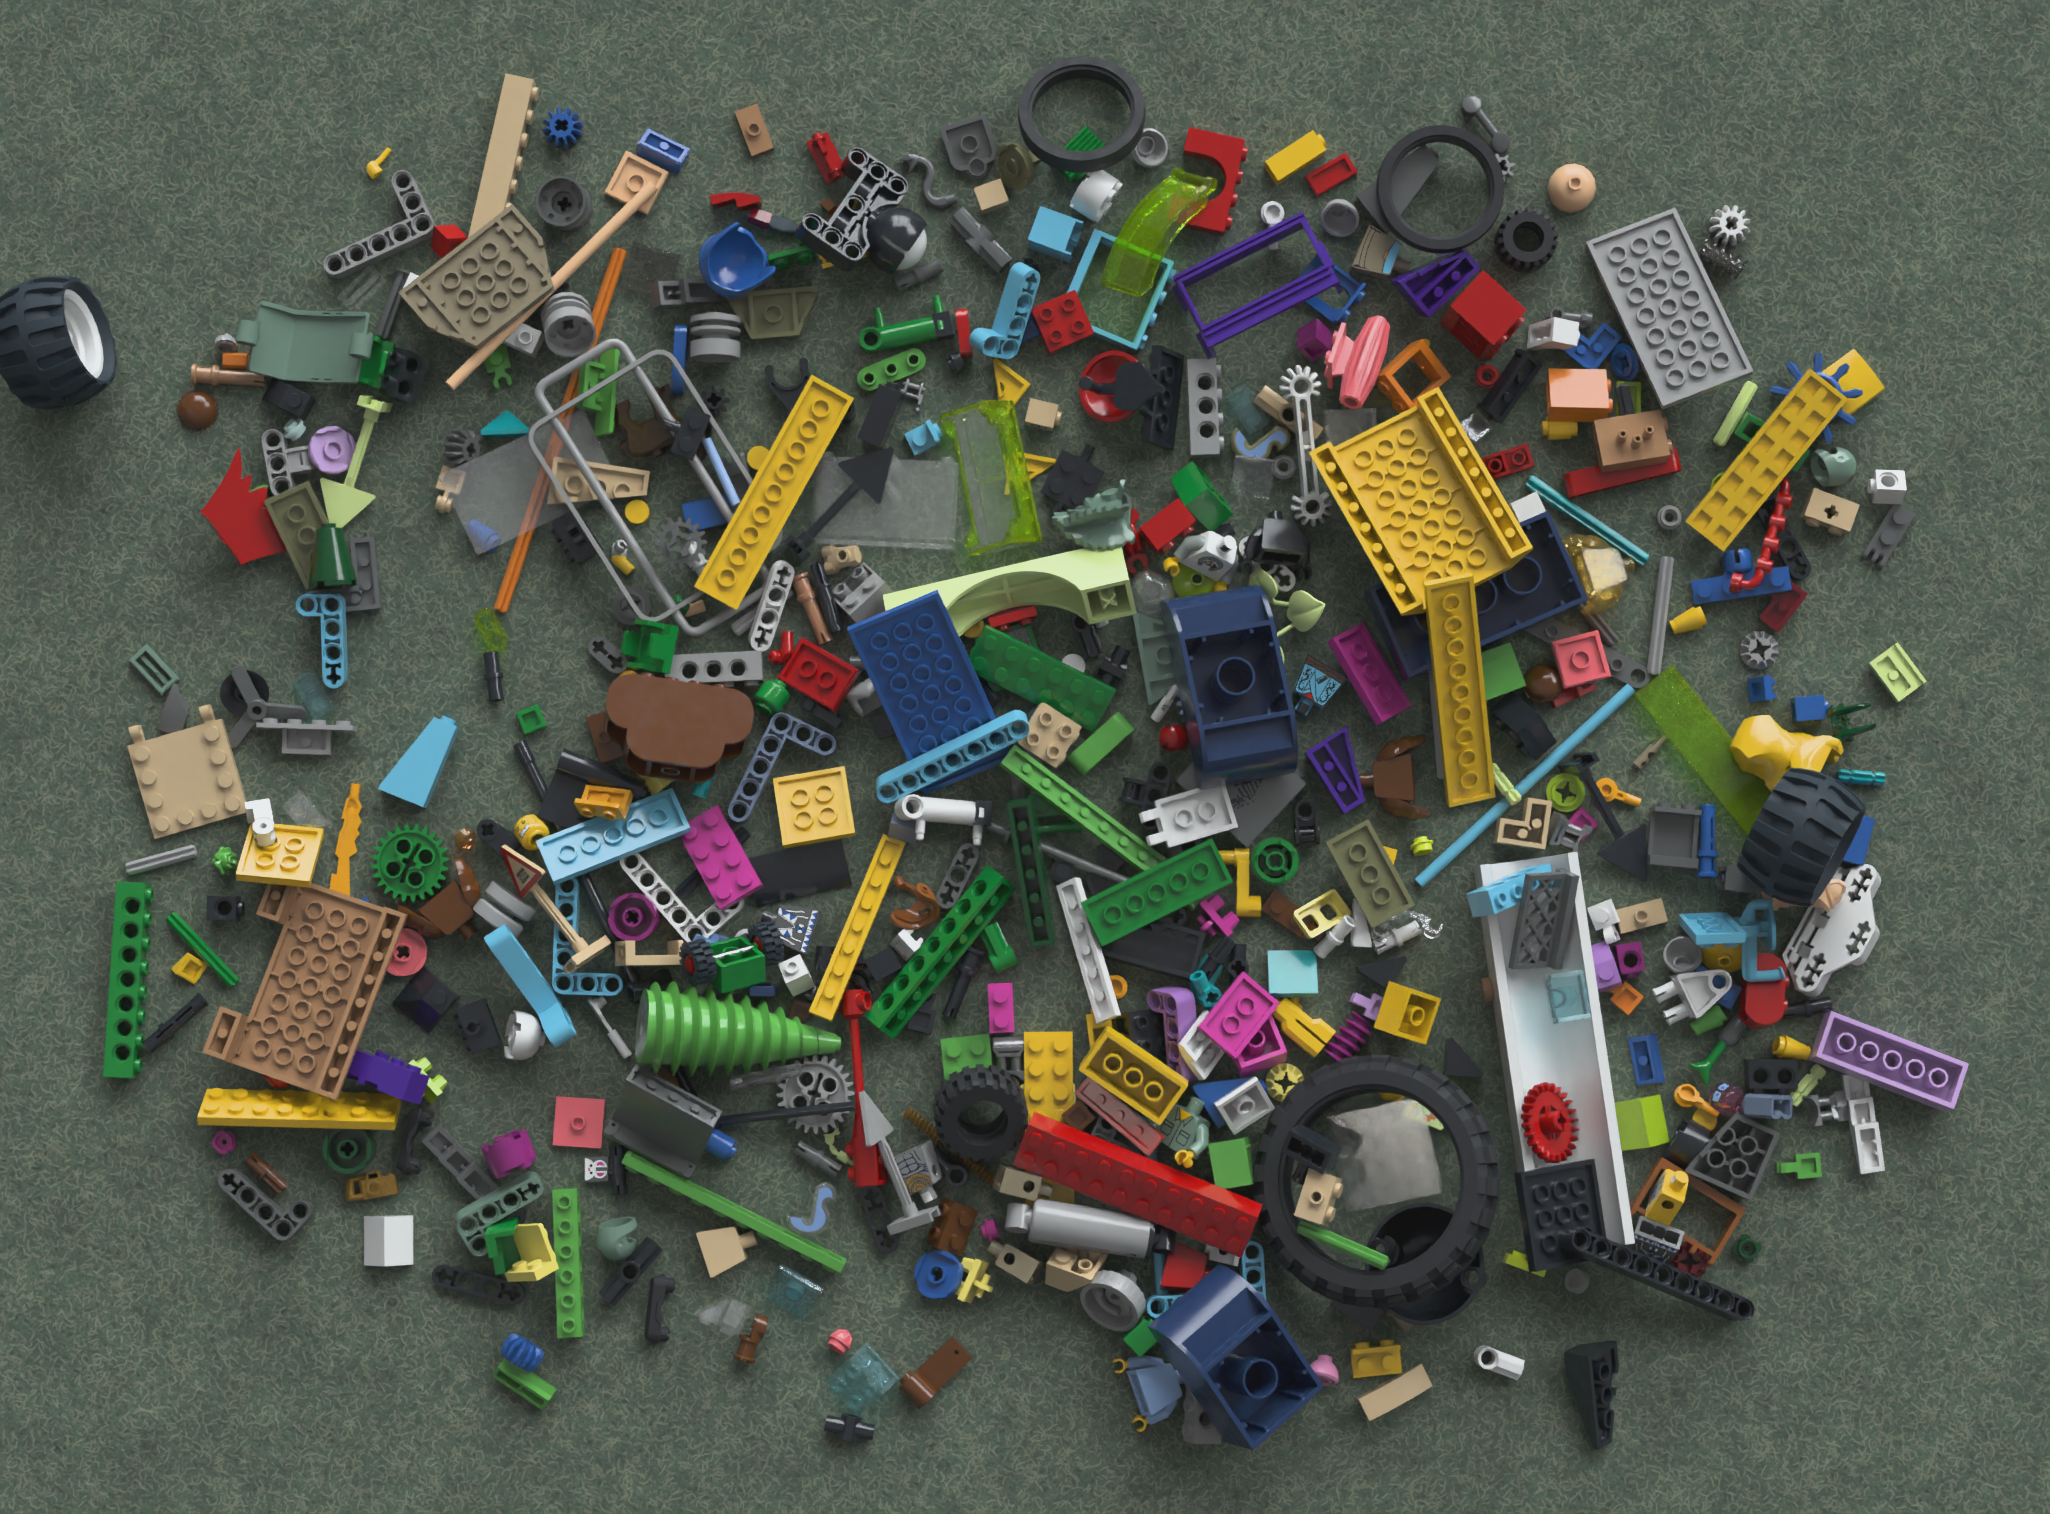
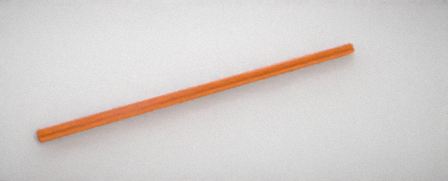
(599, 314)

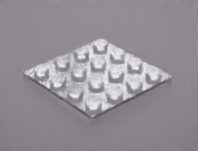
(1384, 1154)

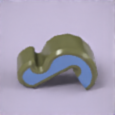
(1276, 438)

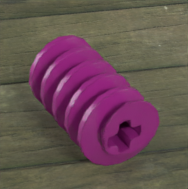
(1348, 1038)

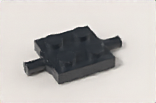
(1072, 480)

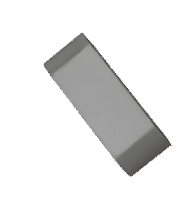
(295, 461)

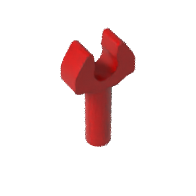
(1138, 545)
(1132, 556)

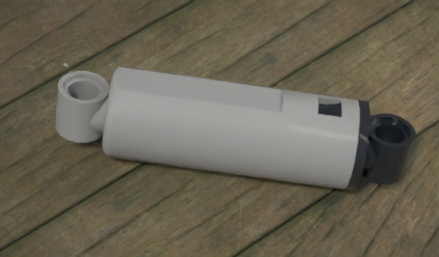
(1089, 1229)

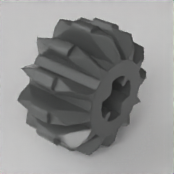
(461, 447)

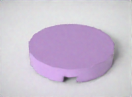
(331, 450)

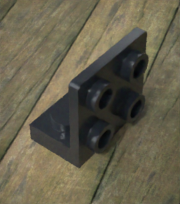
(1144, 1029)

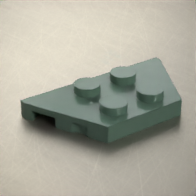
(1154, 657)

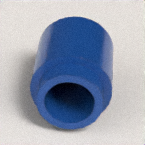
(721, 1145)

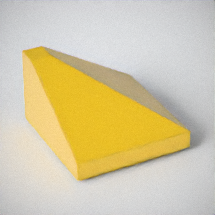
(189, 968)

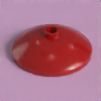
(1103, 370)

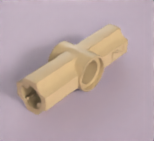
(1274, 406)

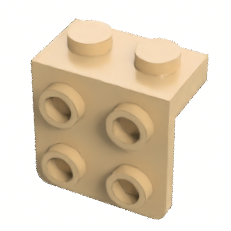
(1050, 735)

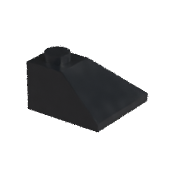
(426, 999)

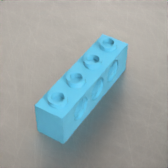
(1503, 892)

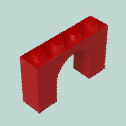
(1225, 153)

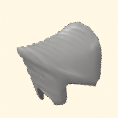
(863, 697)

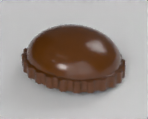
(197, 410)
(1542, 684)

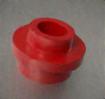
(1486, 369)

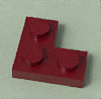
(1782, 607)

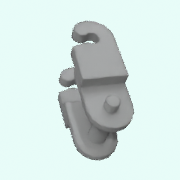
(919, 397)

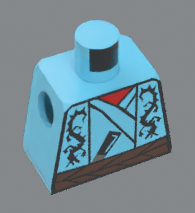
(1316, 684)

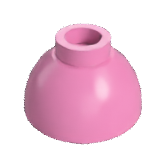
(1325, 1370)

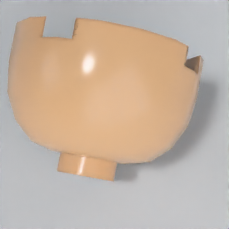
(1571, 188)

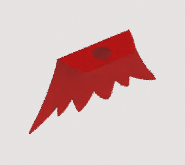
(240, 519)

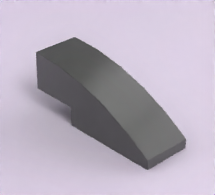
(683, 293)

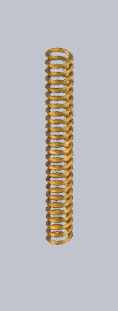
(930, 1130)

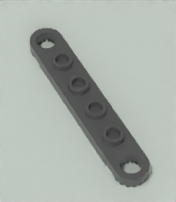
(1619, 665)

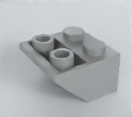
(861, 593)

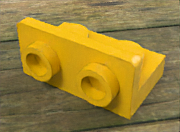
(1375, 1359)

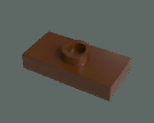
(606, 747)

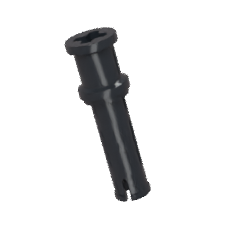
(966, 970)

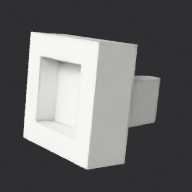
(905, 944)

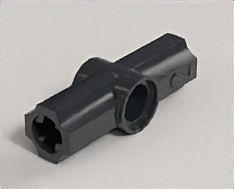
(620, 1282)

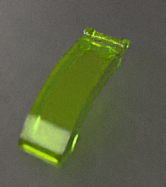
(1152, 229)

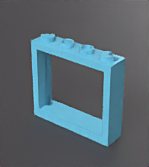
(1158, 297)

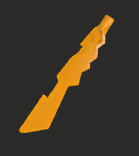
(346, 841)

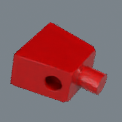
(1183, 1269)

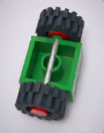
(733, 961)

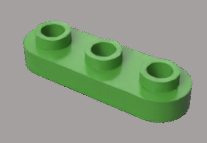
(903, 369)

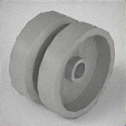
(505, 908)

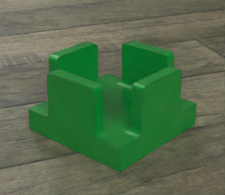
(374, 369)
(651, 647)

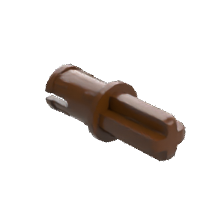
(266, 1173)

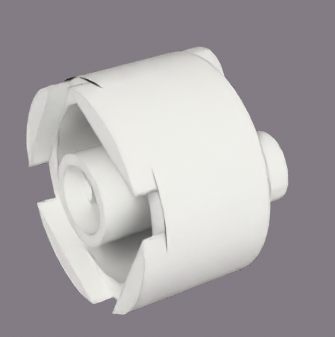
(1095, 195)

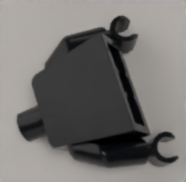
(1278, 543)

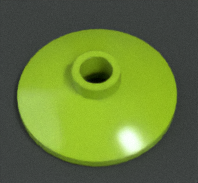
(1186, 587)

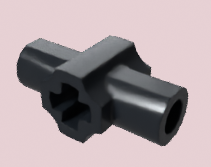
(1114, 667)
(1238, 953)
(849, 1427)

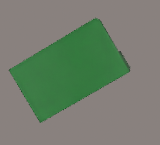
(1201, 497)
(501, 1244)

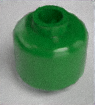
(771, 697)

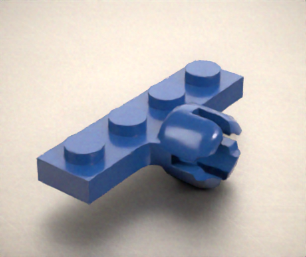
(1717, 588)

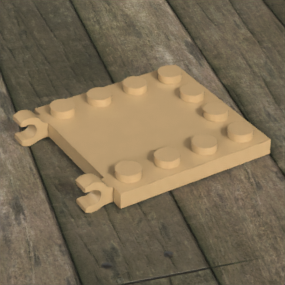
(187, 776)

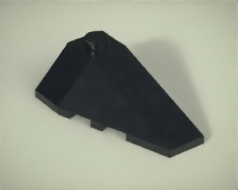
(1590, 1377)

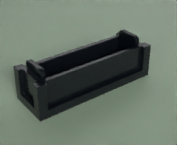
(1510, 385)

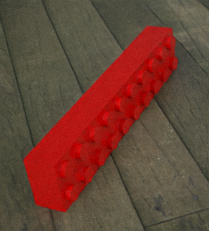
(1137, 1184)

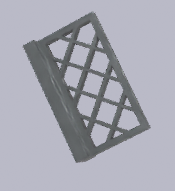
(1556, 921)

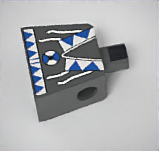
(795, 925)
(1657, 1239)

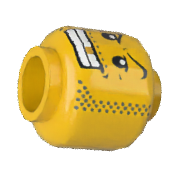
(529, 830)

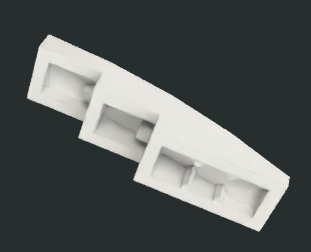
(1863, 1125)

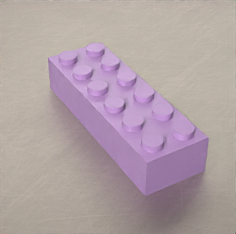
(1888, 1061)

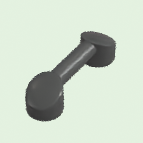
(1472, 107)

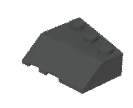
(1736, 1156)

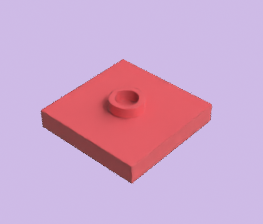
(1580, 659)
(579, 1122)

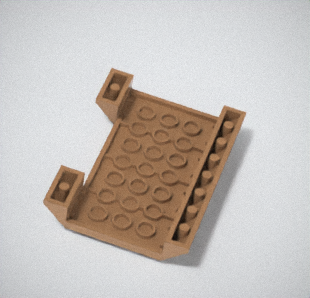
(313, 988)

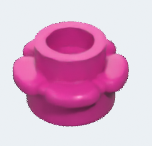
(219, 1137)
(990, 1230)

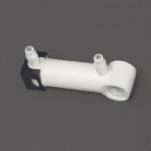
(969, 813)

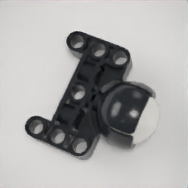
(887, 233)

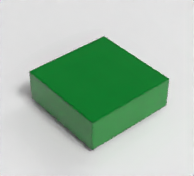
(531, 719)

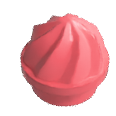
(840, 1341)

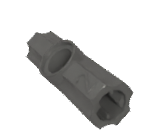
(980, 239)

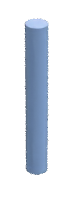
(721, 472)

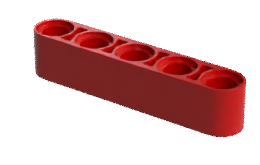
(1591, 480)

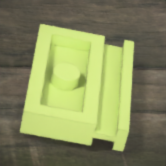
(1897, 672)

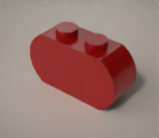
(1763, 1002)

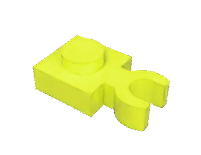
(1519, 1260)

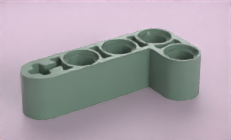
(502, 1209)

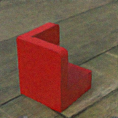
(446, 239)

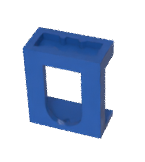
(1352, 286)

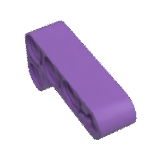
(1179, 1016)

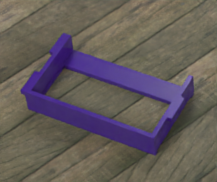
(1265, 306)

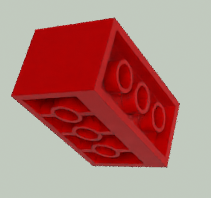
(1483, 317)

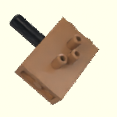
(1630, 438)

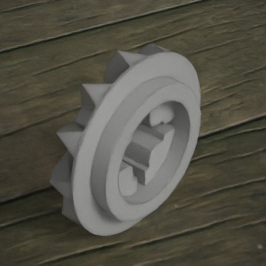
(1749, 644)

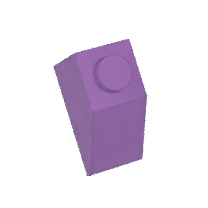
(1605, 968)

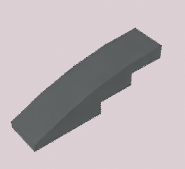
(460, 1163)

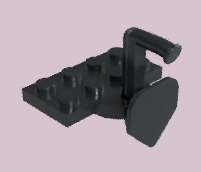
(1150, 391)

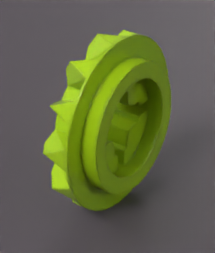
(1575, 787)

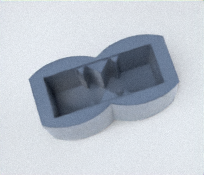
(1767, 1106)

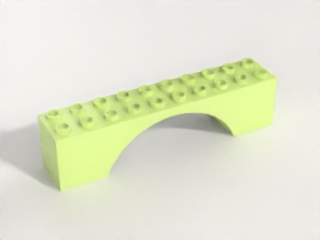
(1079, 581)

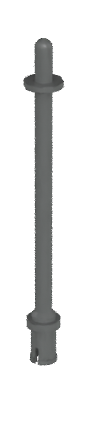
(1063, 856)

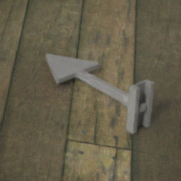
(875, 1130)

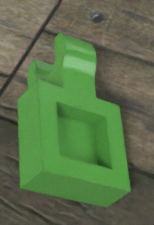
(1804, 1165)

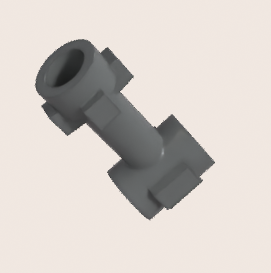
(1583, 318)

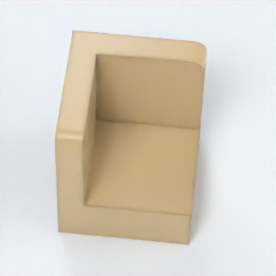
(991, 196)

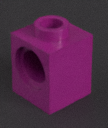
(1633, 949)

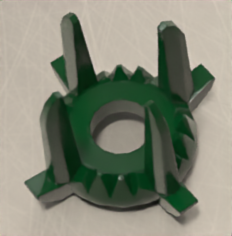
(1840, 721)

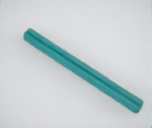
(1586, 520)

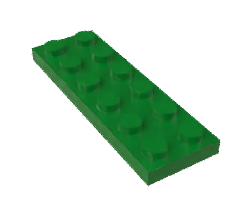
(1040, 677)
(1156, 892)

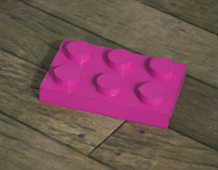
(1238, 1015)

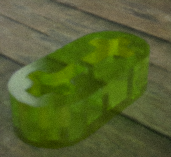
(486, 633)

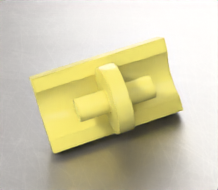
(976, 1280)

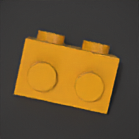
(604, 802)

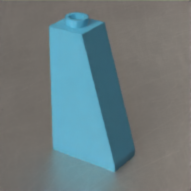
(422, 764)

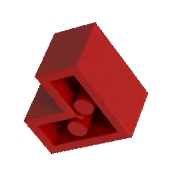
(1166, 526)

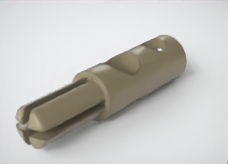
(1653, 748)

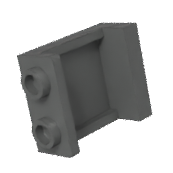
(1673, 836)

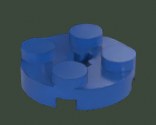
(951, 1278)

